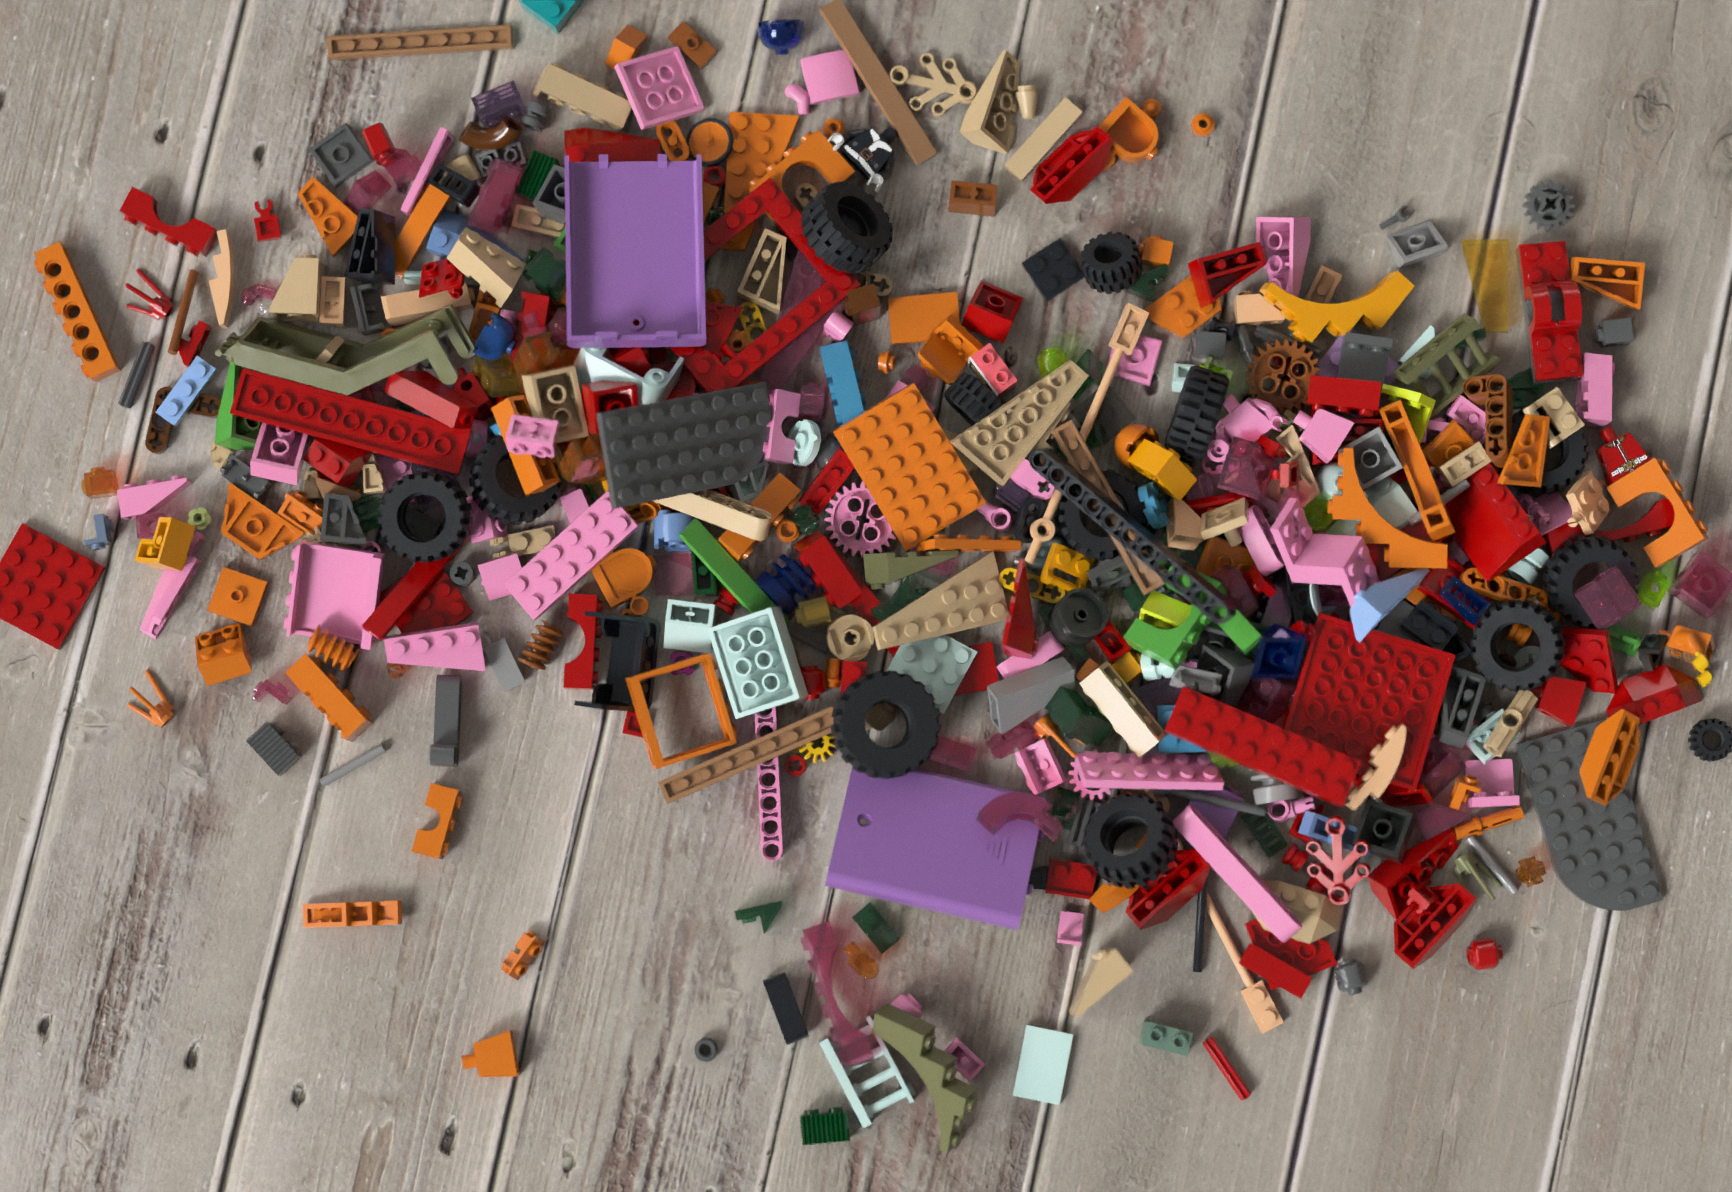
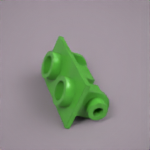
(1624, 639)

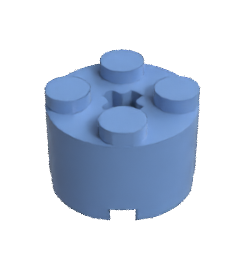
(668, 527)

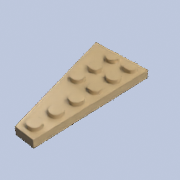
(1011, 431)
(958, 604)

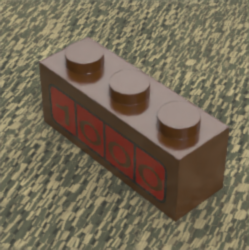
(862, 305)

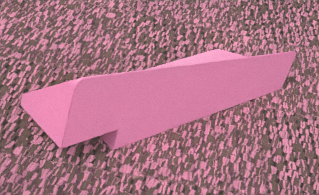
(170, 589)

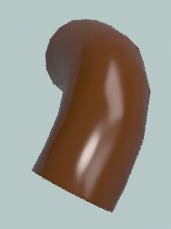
(491, 138)

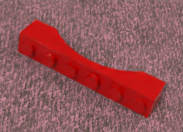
(1658, 517)

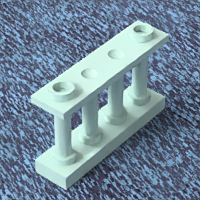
(855, 1091)

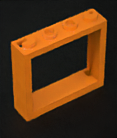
(722, 710)

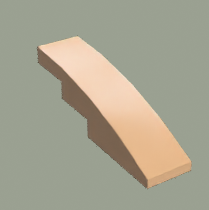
(223, 286)

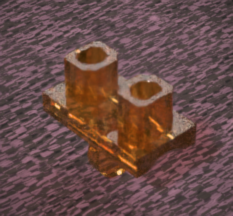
(861, 961)

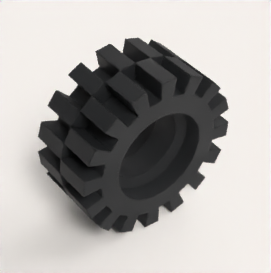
(1697, 740)

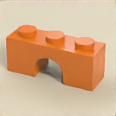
(434, 842)

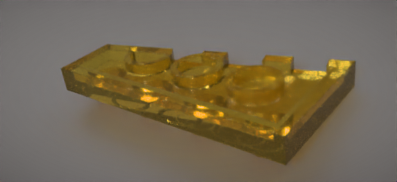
(1489, 279)

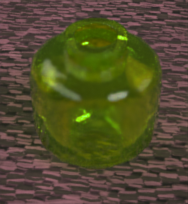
(1050, 360)

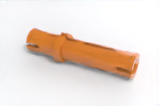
(1479, 825)

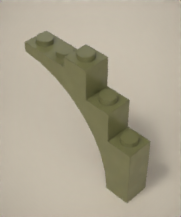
(937, 1068)

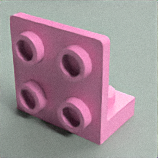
(1496, 783)

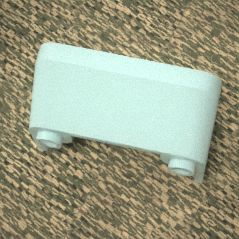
(652, 388)

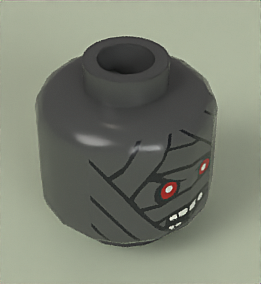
(1351, 976)

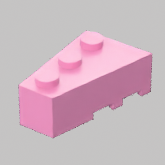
(1595, 390)

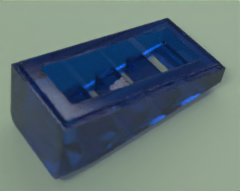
(1466, 611)

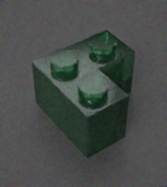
(1077, 718)

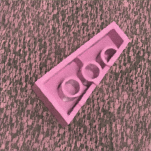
(438, 647)

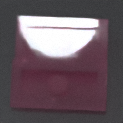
(1608, 598)

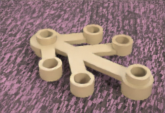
(938, 85)

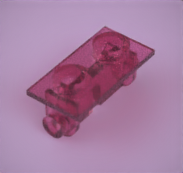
(1001, 744)

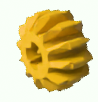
(819, 751)

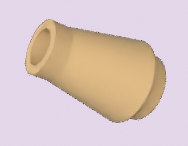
(1027, 100)

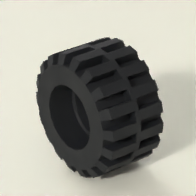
(1111, 262)
(971, 398)

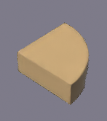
(219, 455)

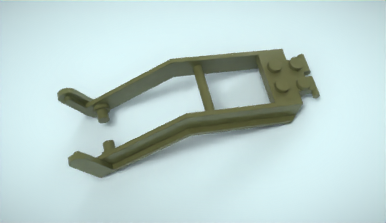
(365, 363)

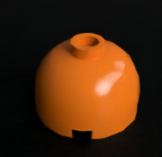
(1129, 439)

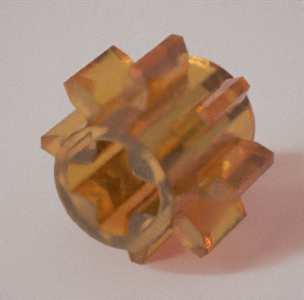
(1530, 871)

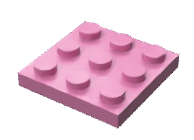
(659, 87)

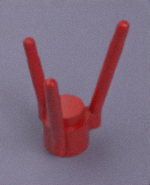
(160, 307)

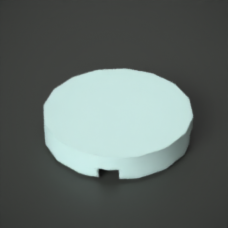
(807, 441)

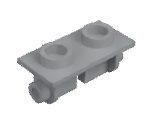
(1196, 680)

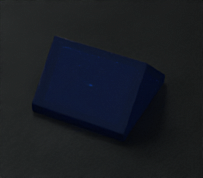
(1279, 654)

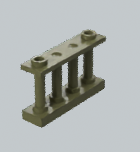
(1445, 343)

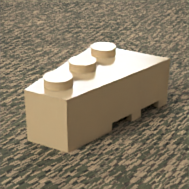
(487, 264)
(765, 273)

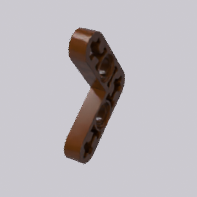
(152, 436)

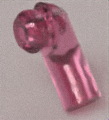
(255, 291)

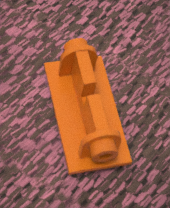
(517, 964)

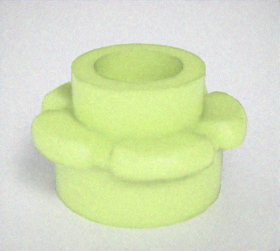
(205, 518)

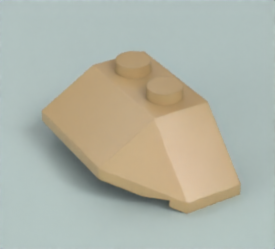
(1313, 910)

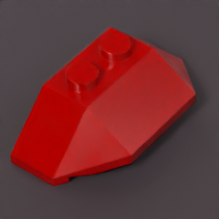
(1072, 166)
(1654, 694)
(1170, 892)
(1422, 934)

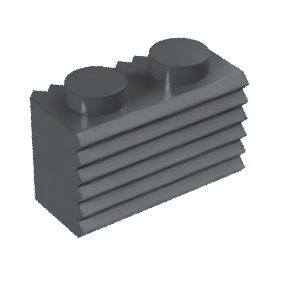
(274, 748)

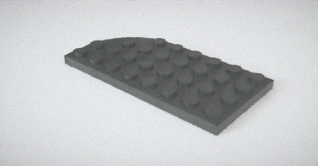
(684, 443)
(1591, 846)

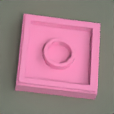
(1141, 363)

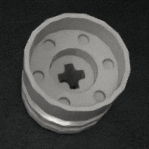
(1273, 791)

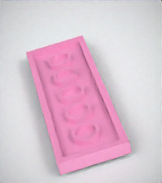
(570, 556)
(1148, 771)

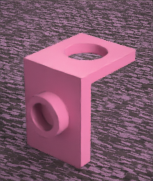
(1070, 928)

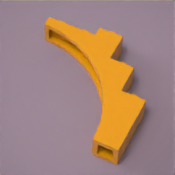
(1311, 317)

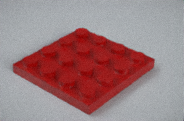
(44, 585)

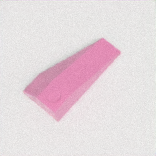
(1285, 249)

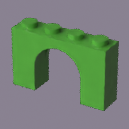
(1171, 645)

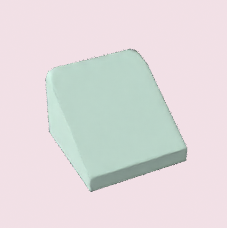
(1179, 375)

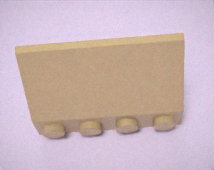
(1101, 976)

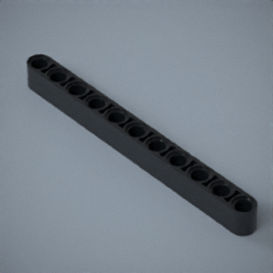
(1142, 539)

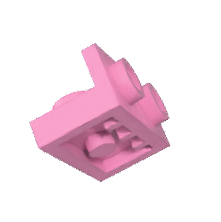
(532, 436)

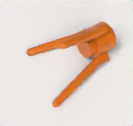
(160, 714)
(1047, 728)

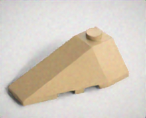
(991, 112)

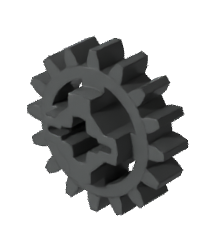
(1555, 213)

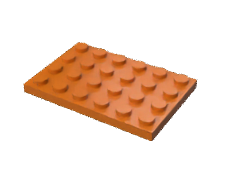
(909, 466)

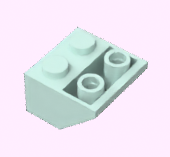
(688, 626)

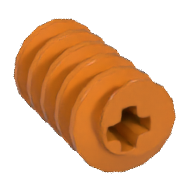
(331, 648)

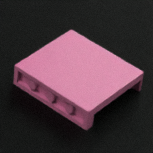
(335, 590)

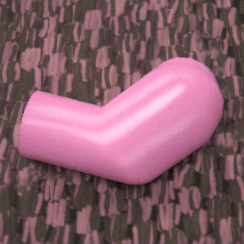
(799, 95)

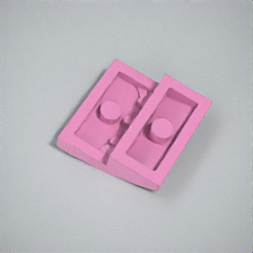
(829, 77)

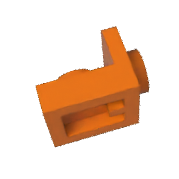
(1460, 790)

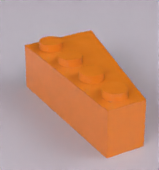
(329, 697)

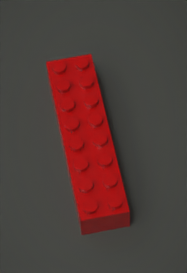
(1262, 747)

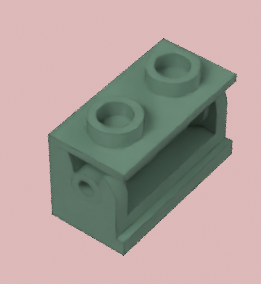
(1165, 1038)

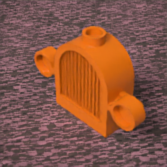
(1132, 131)
(625, 577)

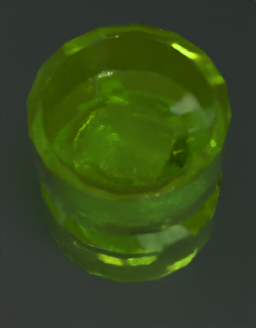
(1317, 515)

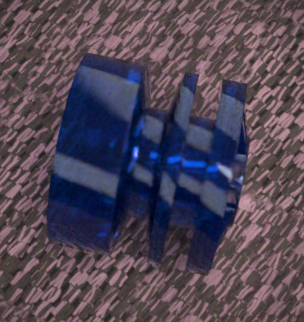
(785, 584)

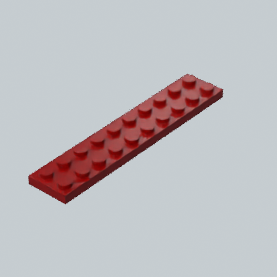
(350, 421)

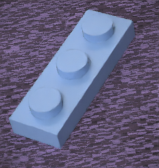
(186, 391)

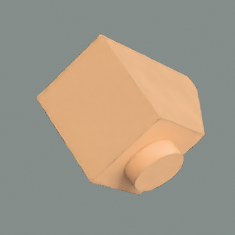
(1253, 310)
(1183, 527)

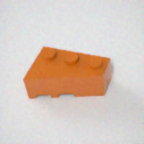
(1610, 278)

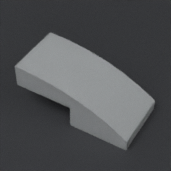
(504, 664)

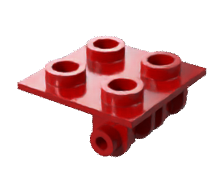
(439, 277)

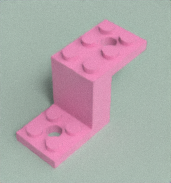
(1322, 557)

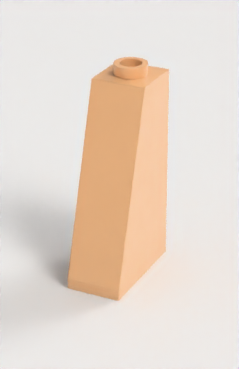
(408, 307)

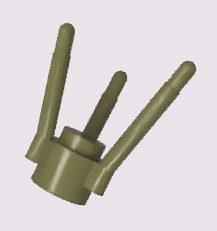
(1468, 864)

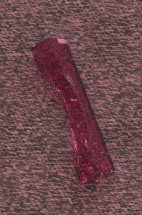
(822, 948)

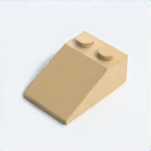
(557, 396)

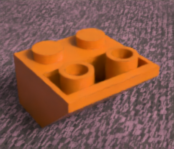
(222, 654)

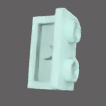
(1479, 734)

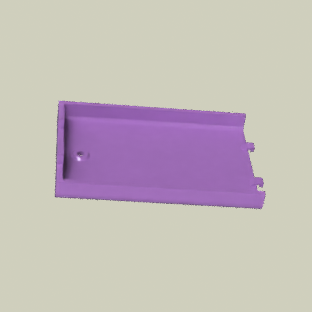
(634, 253)
(931, 849)

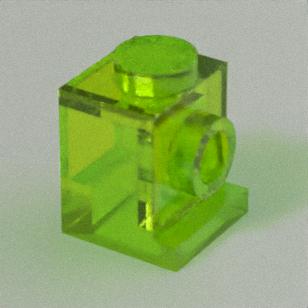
(1646, 595)

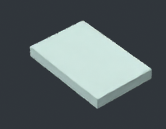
(1042, 1064)

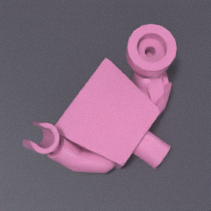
(1244, 421)

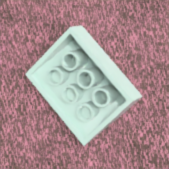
(757, 662)

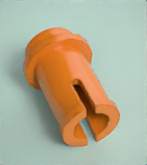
(832, 673)

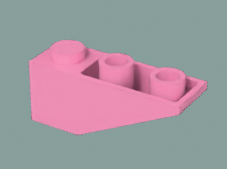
(149, 498)

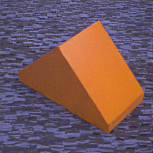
(625, 46)

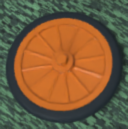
(710, 139)

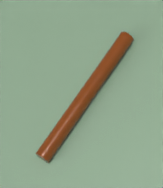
(183, 312)

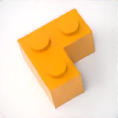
(1163, 468)
(168, 547)

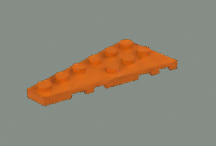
(756, 145)

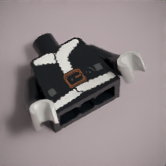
(868, 152)

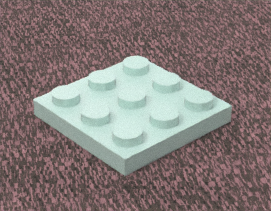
(937, 664)

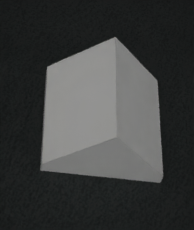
(1416, 244)

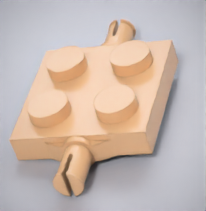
(1587, 503)

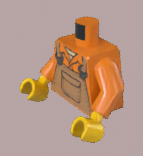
(1691, 647)

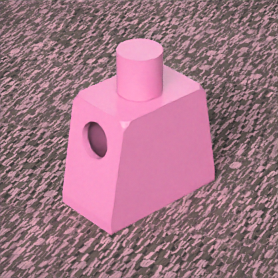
(1323, 432)

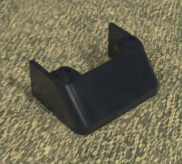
(632, 652)

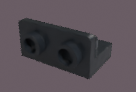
(1429, 625)

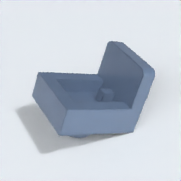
(104, 528)

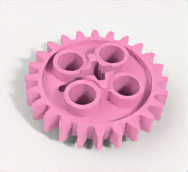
(841, 514)

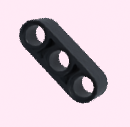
(785, 1008)

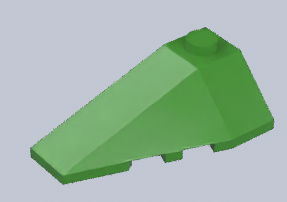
(232, 430)

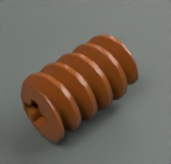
(541, 646)

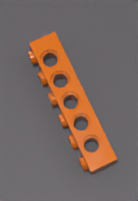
(46, 261)

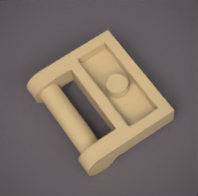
(1560, 413)

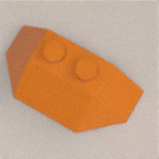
(1610, 757)

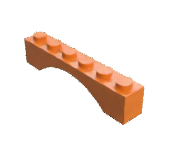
(1417, 470)

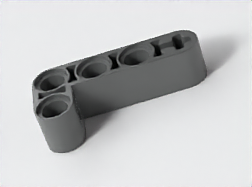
(447, 718)

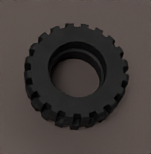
(846, 227)
(1197, 412)
(1571, 463)
(495, 499)
(394, 521)
(1081, 539)
(1571, 560)
(1511, 677)
(1148, 859)

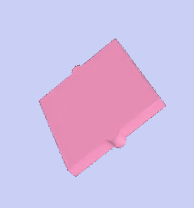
(497, 573)

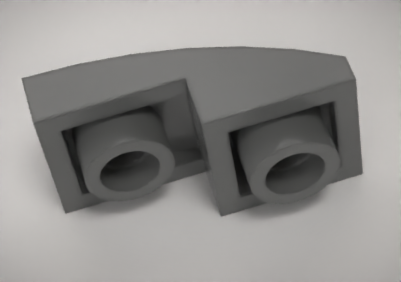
(513, 153)

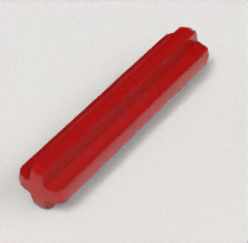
(1226, 1068)

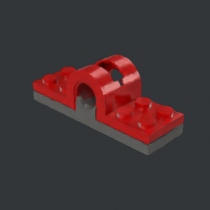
(1550, 312)

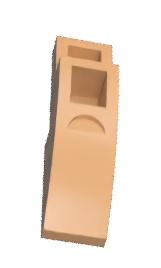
(1385, 760)

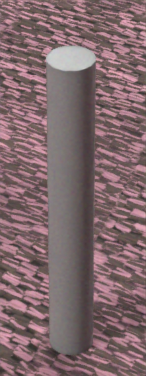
(1446, 497)
(352, 765)
(1492, 864)

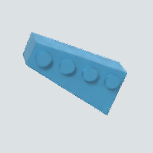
(842, 381)

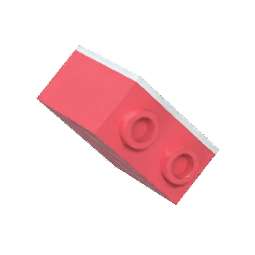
(992, 371)

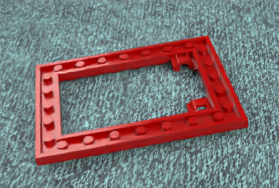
(708, 367)

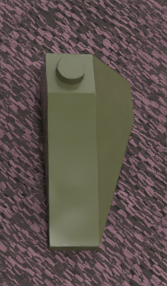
(889, 568)

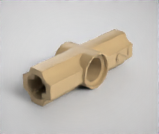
(1503, 733)

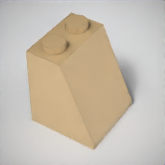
(300, 291)

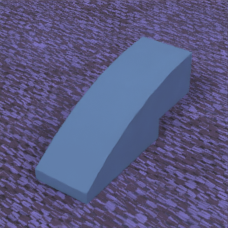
(1314, 826)

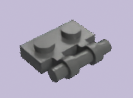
(1110, 577)

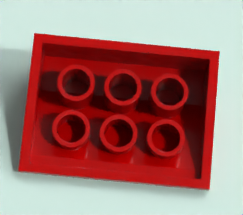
(1492, 524)

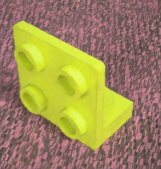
(1417, 405)

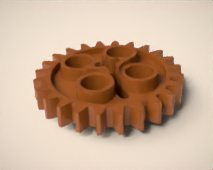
(1262, 369)

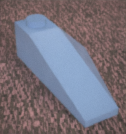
(1380, 600)

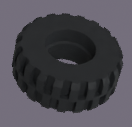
(920, 719)

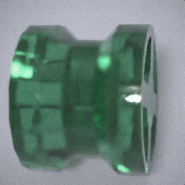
(805, 519)

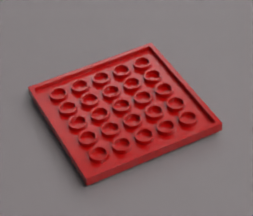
(1361, 689)

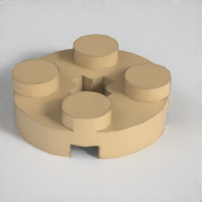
(861, 644)

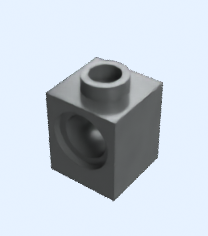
(1615, 332)

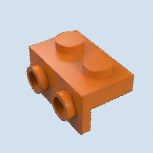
(301, 511)

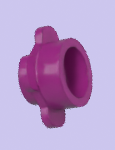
(675, 657)

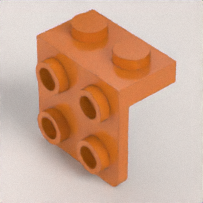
(948, 349)

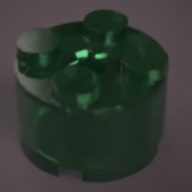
(547, 274)

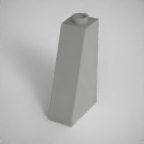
(1027, 692)

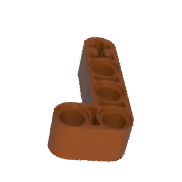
(1494, 421)

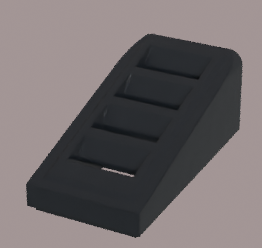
(465, 195)

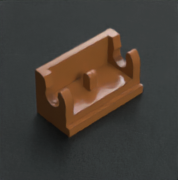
(972, 198)

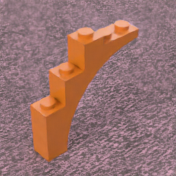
(1403, 549)

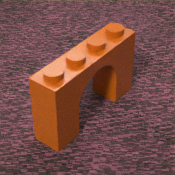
(813, 152)
(1686, 528)

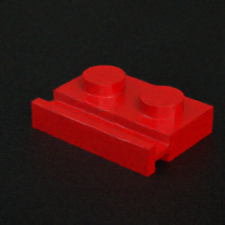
(1070, 879)

